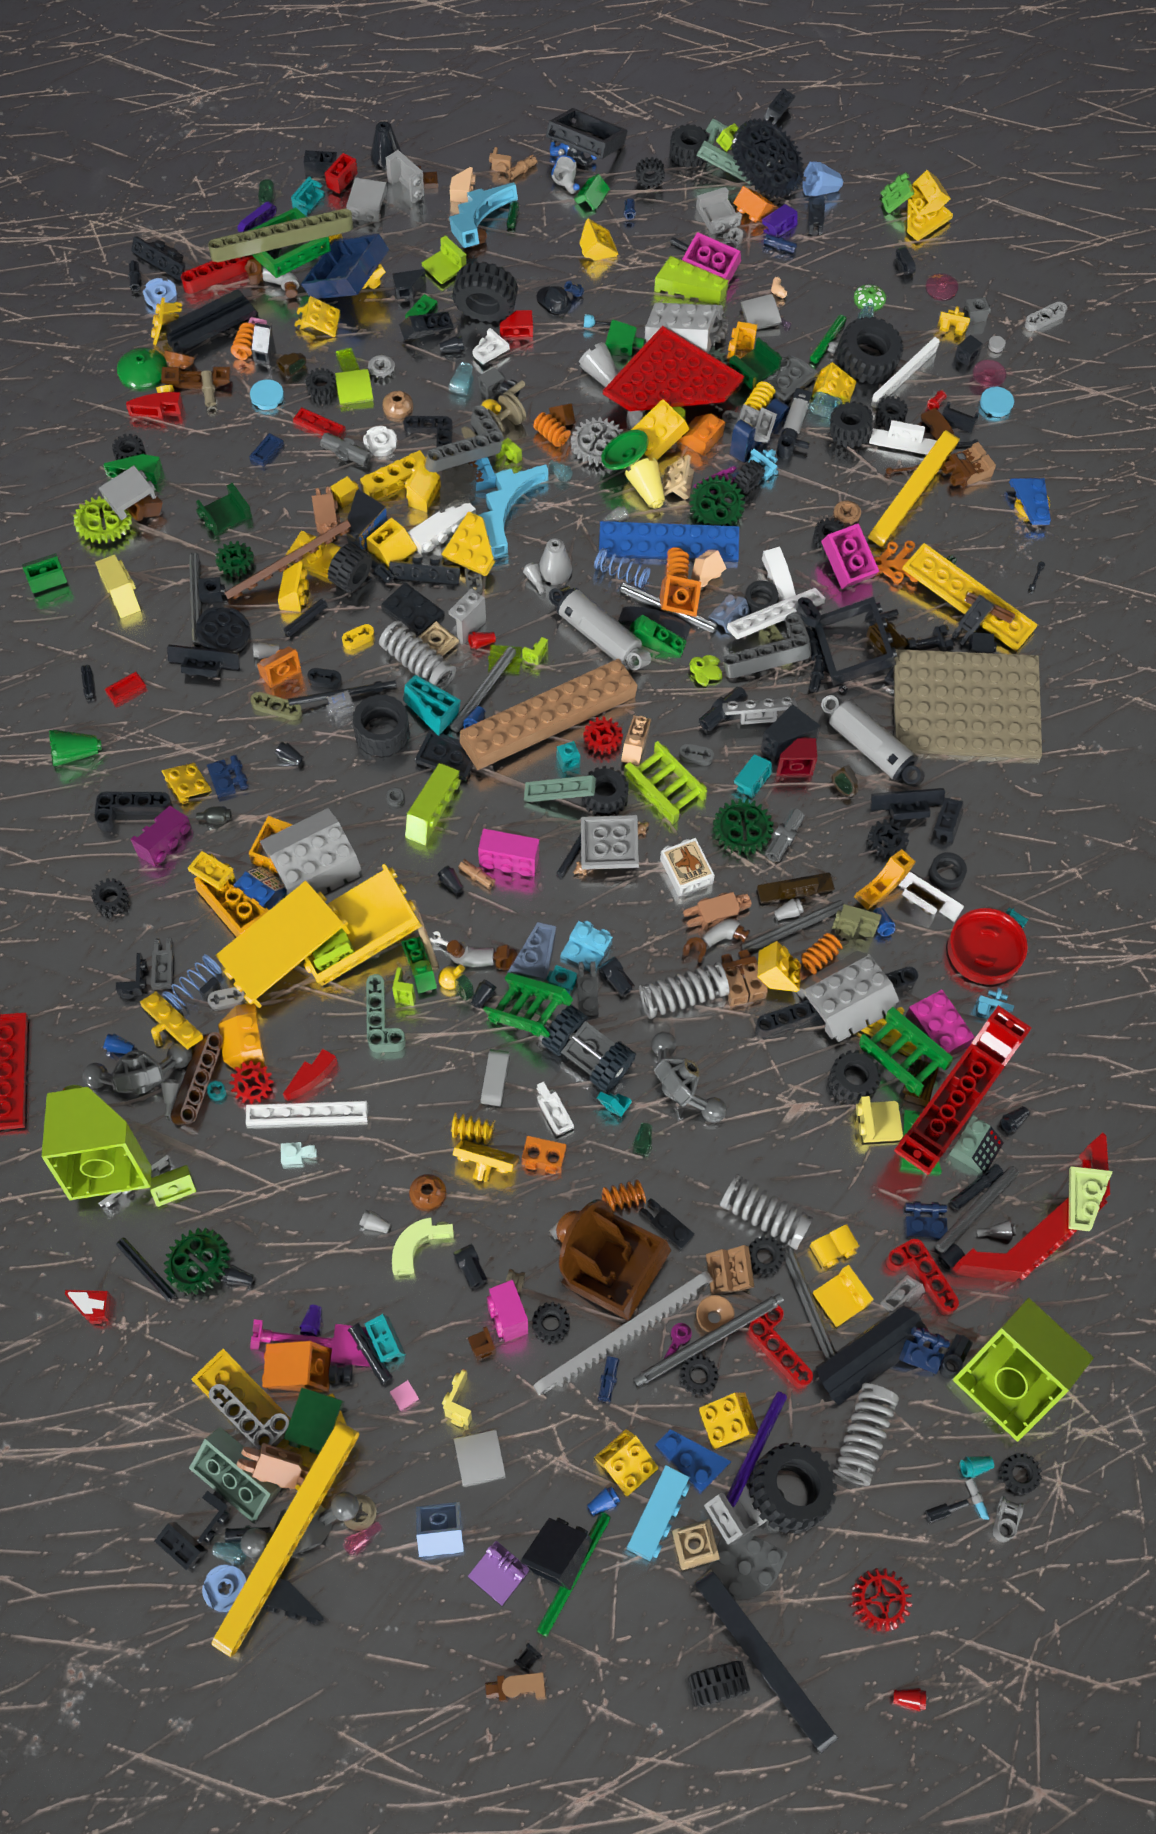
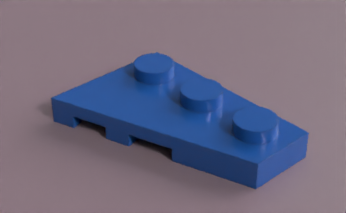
(1034, 499)
(692, 1459)

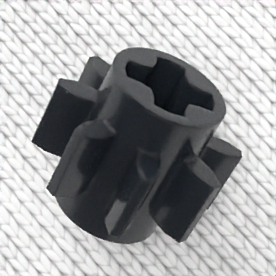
(507, 385)

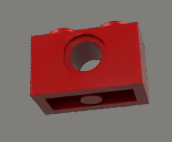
(341, 173)

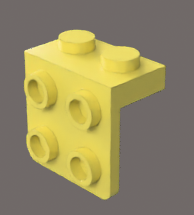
(879, 1120)
(459, 1415)

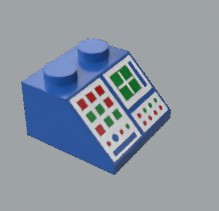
(261, 886)

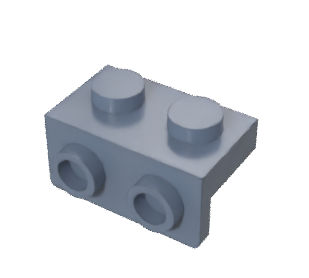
(730, 610)

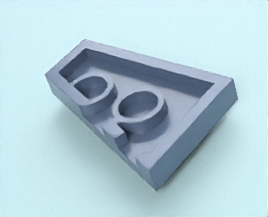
(536, 953)

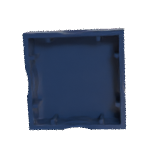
(345, 267)

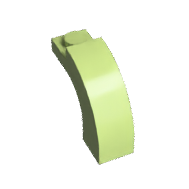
(412, 1238)

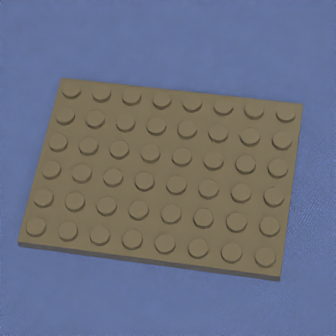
(968, 703)

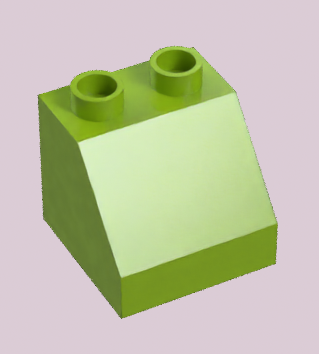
(91, 1146)
(1023, 1369)

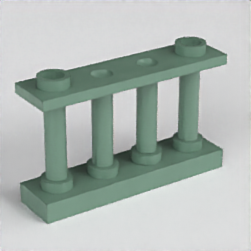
(717, 156)

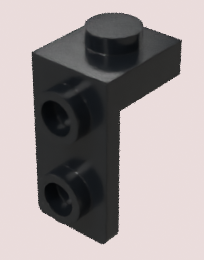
(134, 988)
(215, 1500)

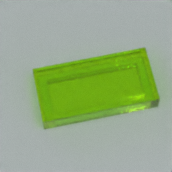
(347, 360)

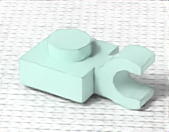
(294, 1153)

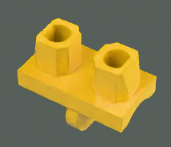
(955, 319)

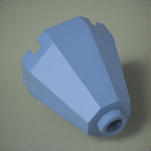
(821, 179)

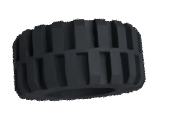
(485, 292)
(873, 333)
(813, 1473)

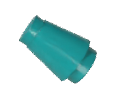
(975, 1465)

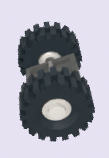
(588, 1048)

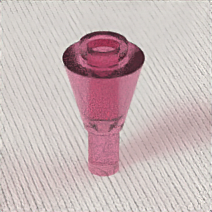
(357, 1541)

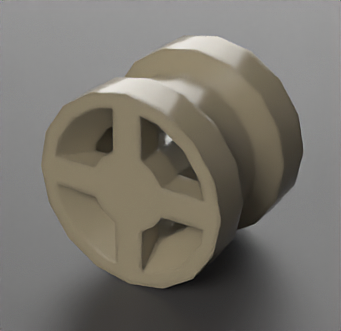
(518, 1279)

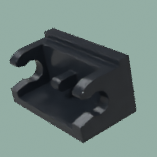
(779, 105)
(959, 420)
(949, 819)
(180, 1545)

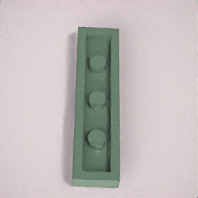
(560, 788)

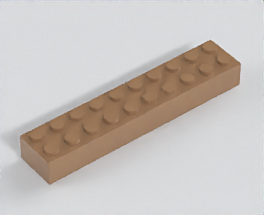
(547, 714)

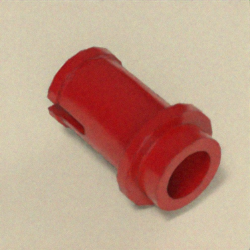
(936, 400)

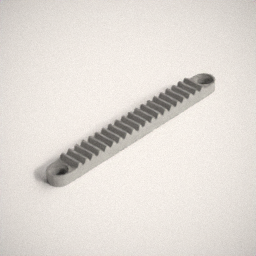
(623, 1333)

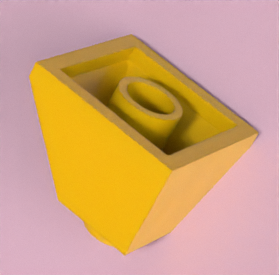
(597, 242)

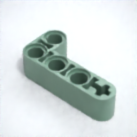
(379, 1013)

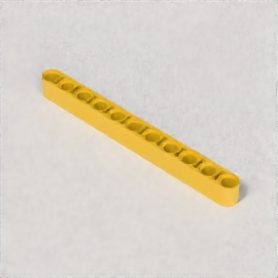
(285, 1539)

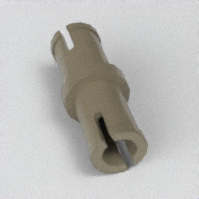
(208, 388)

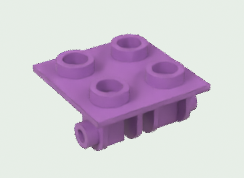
(498, 1572)

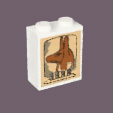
(687, 866)

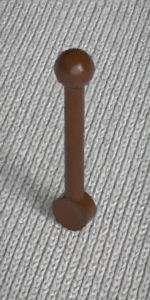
(889, 470)

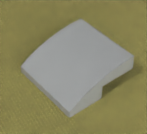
(761, 311)
(761, 420)
(479, 1456)

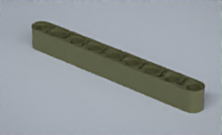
(280, 235)

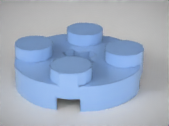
(157, 285)
(223, 1573)

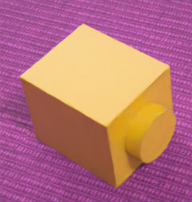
(344, 491)

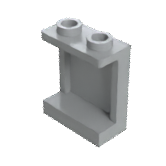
(403, 170)
(366, 199)
(717, 211)
(126, 490)
(469, 615)
(737, 1520)

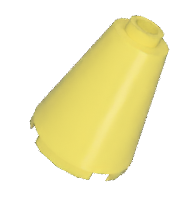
(647, 481)

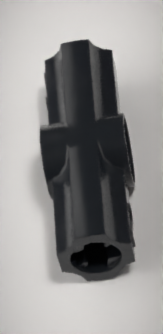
(716, 713)

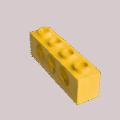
(391, 477)

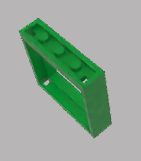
(295, 257)

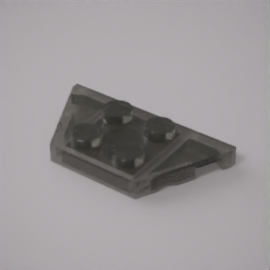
(458, 486)

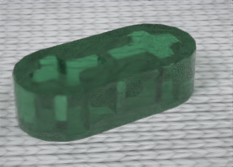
(266, 193)
(464, 987)

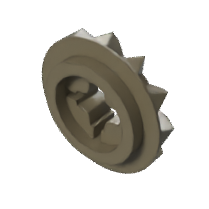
(364, 1521)

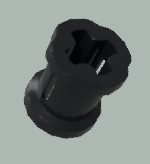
(528, 1658)

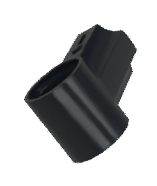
(613, 972)
(469, 1262)
(956, 1355)

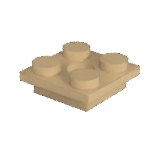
(447, 640)
(694, 1557)

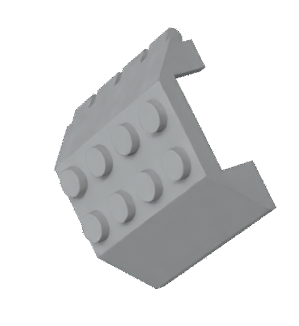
(688, 321)
(313, 852)
(849, 994)

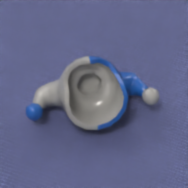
(565, 172)

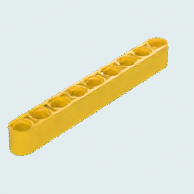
(913, 488)

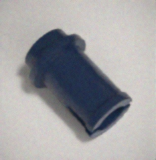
(629, 211)
(576, 289)

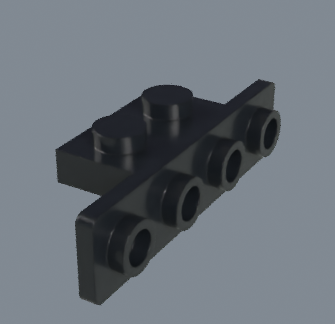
(160, 255)
(425, 569)
(201, 660)
(908, 804)

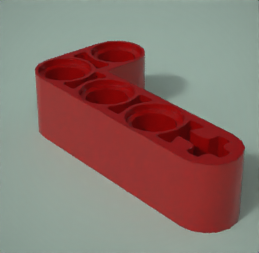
(926, 1278)
(784, 1350)

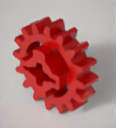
(601, 733)
(247, 1091)

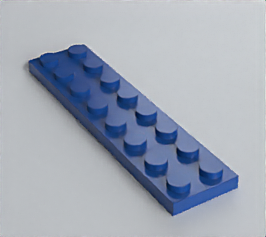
(655, 540)

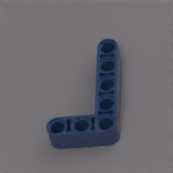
(744, 433)

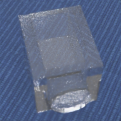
(340, 705)

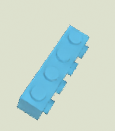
(657, 1514)

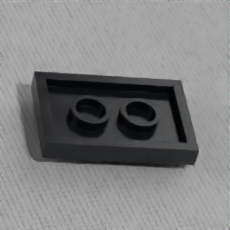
(412, 609)
(445, 751)

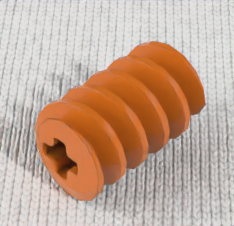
(243, 341)
(551, 429)
(677, 563)
(819, 952)
(624, 1195)

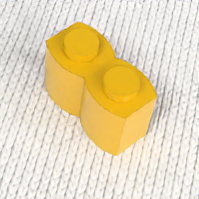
(834, 1246)

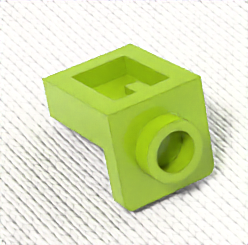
(511, 450)
(537, 653)

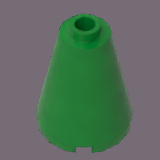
(72, 746)

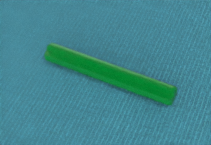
(829, 336)

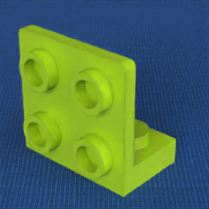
(446, 262)
(333, 950)

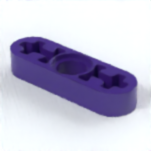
(263, 213)

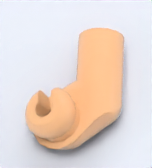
(777, 289)

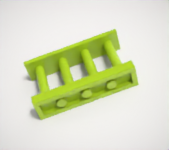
(657, 797)

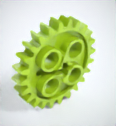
(89, 523)

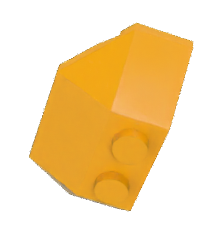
(242, 1038)

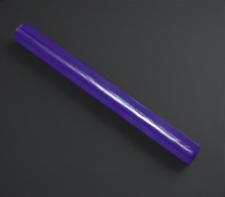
(756, 1448)

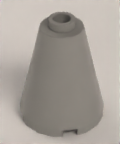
(599, 364)
(555, 563)

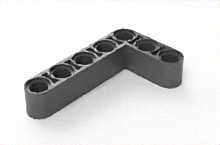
(485, 444)
(772, 654)

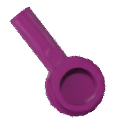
(680, 1334)

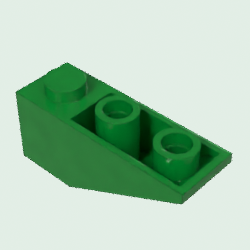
(148, 464)
(657, 636)
(419, 964)

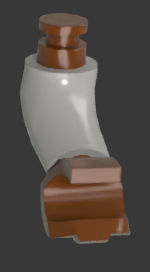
(287, 281)
(725, 929)
(480, 957)

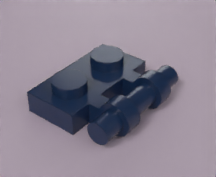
(221, 778)
(925, 1227)
(922, 1356)

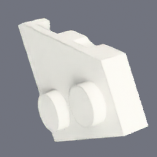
(490, 347)

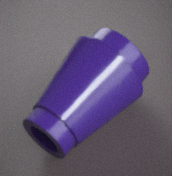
(311, 1323)

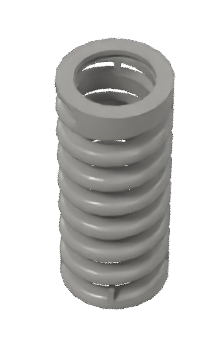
(423, 662)
(721, 985)
(735, 1195)
(884, 1396)

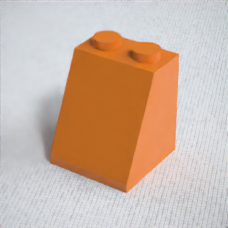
(296, 1366)

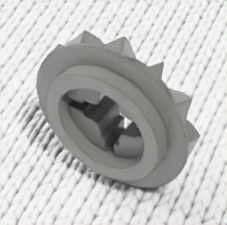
(377, 362)

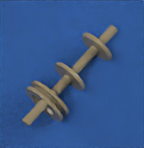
(510, 407)

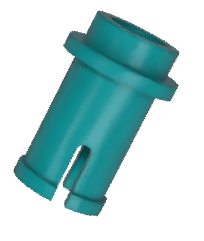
(1018, 917)

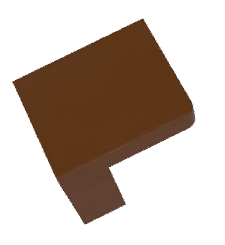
(563, 414)
(482, 1344)

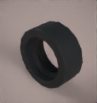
(761, 586)
(954, 859)

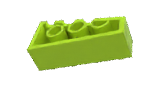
(690, 281)
(431, 803)

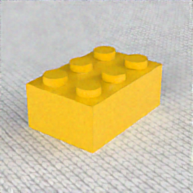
(663, 429)

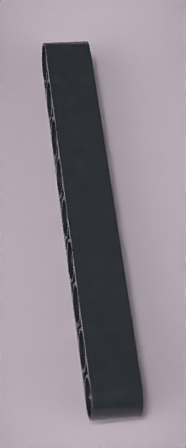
(811, 1015)
(766, 1661)

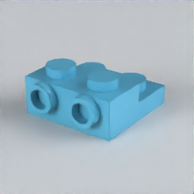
(587, 945)

